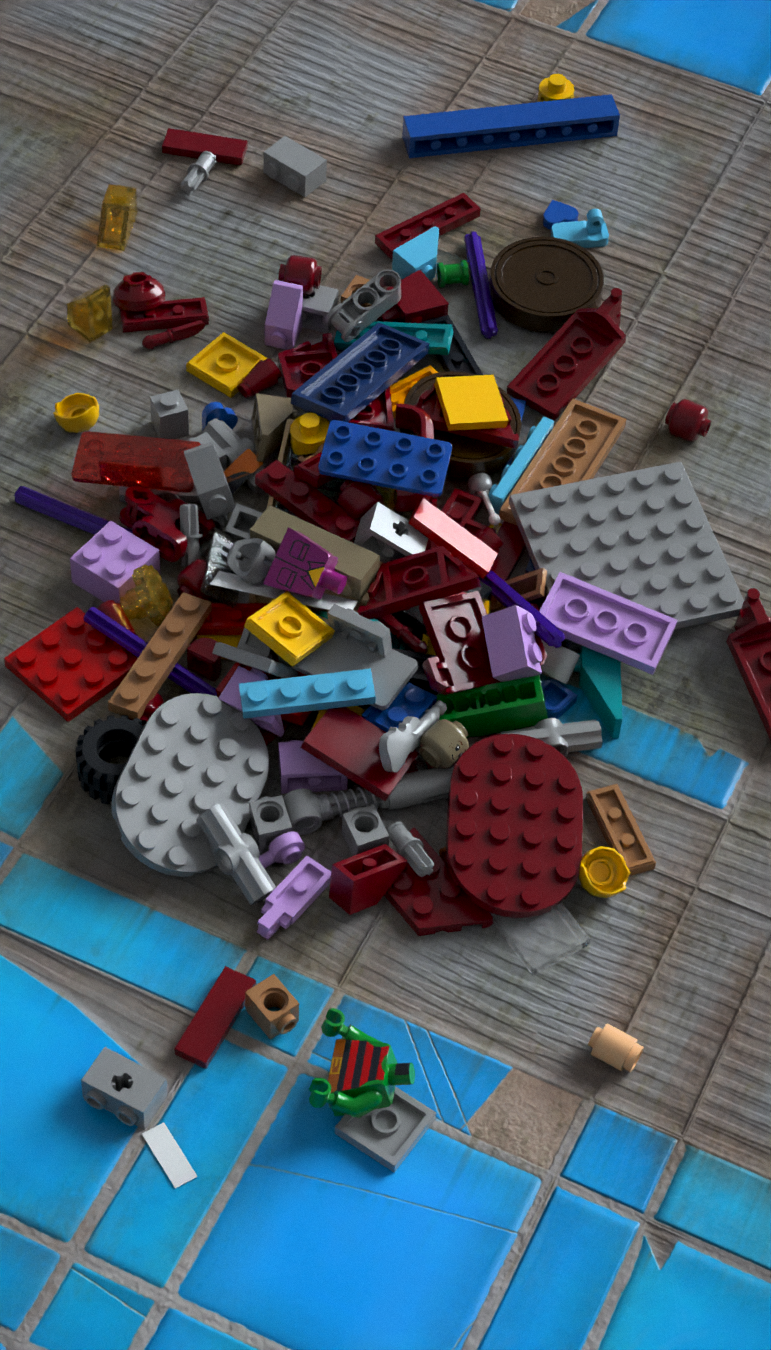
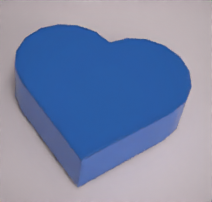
(559, 212)
(217, 410)
(557, 698)

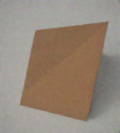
(529, 586)

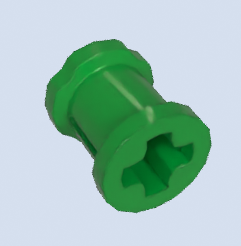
(452, 273)

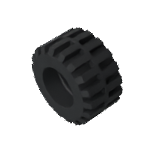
(99, 743)

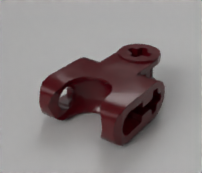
(158, 522)

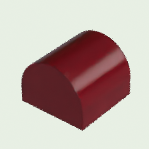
(202, 660)

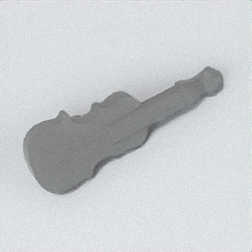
(400, 741)

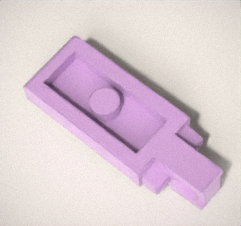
(293, 896)

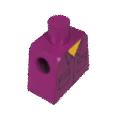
(304, 567)

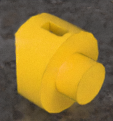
(555, 88)
(308, 433)

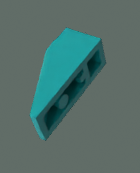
(602, 686)

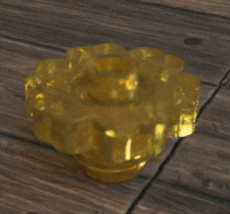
(148, 597)

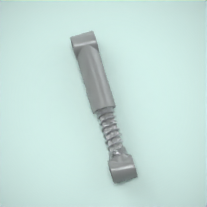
(418, 787)

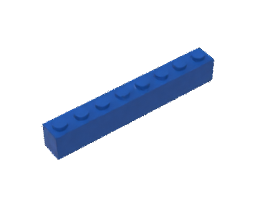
(510, 126)

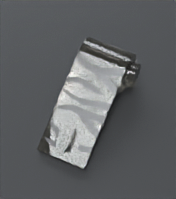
(216, 549)

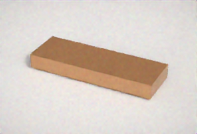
(620, 828)

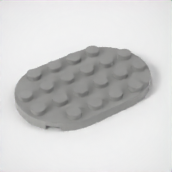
(183, 764)

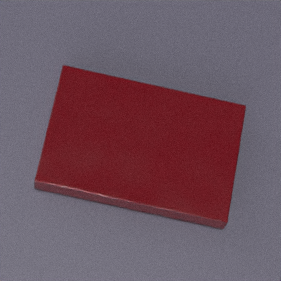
(352, 749)

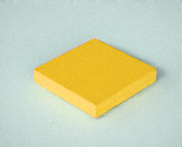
(224, 363)
(471, 402)
(289, 628)

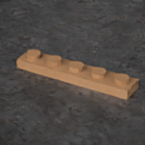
(160, 656)

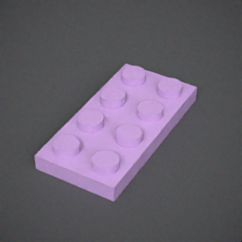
(608, 622)

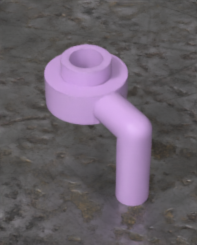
(283, 849)

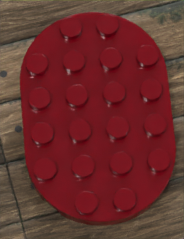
(514, 825)

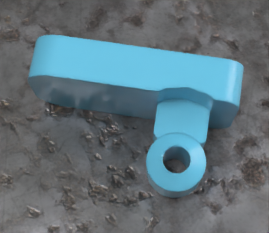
(584, 233)

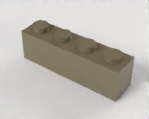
(353, 560)

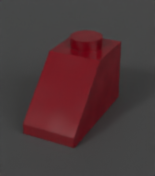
(365, 878)

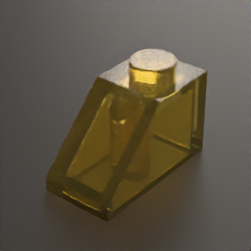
(117, 217)
(91, 313)

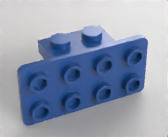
(385, 458)

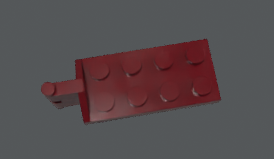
(571, 358)
(752, 653)

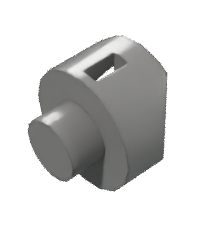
(256, 559)

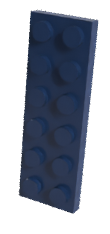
(360, 373)

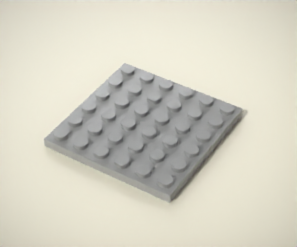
(634, 538)

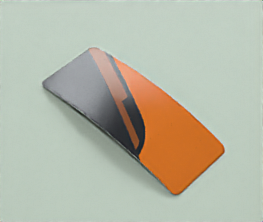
(241, 469)

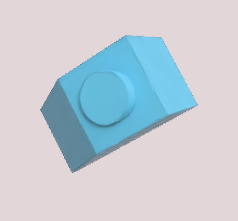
(417, 255)

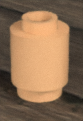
(615, 1048)

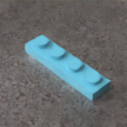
(522, 459)
(307, 693)

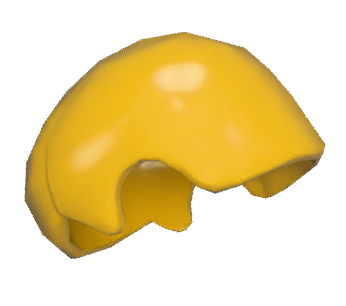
(77, 412)
(603, 872)

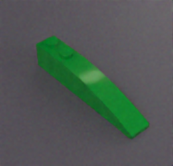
(497, 706)

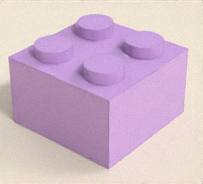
(108, 561)

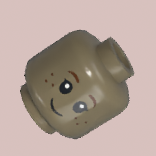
(444, 743)

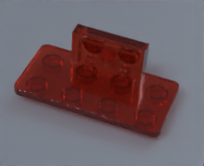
(133, 461)

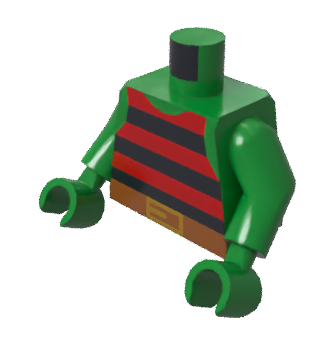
(360, 1071)

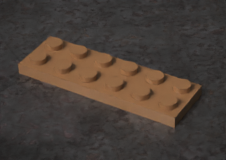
(570, 451)

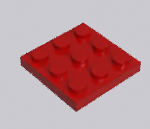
(70, 664)

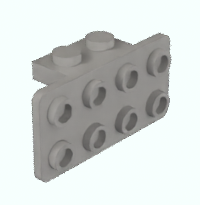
(358, 646)

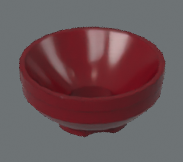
(138, 292)

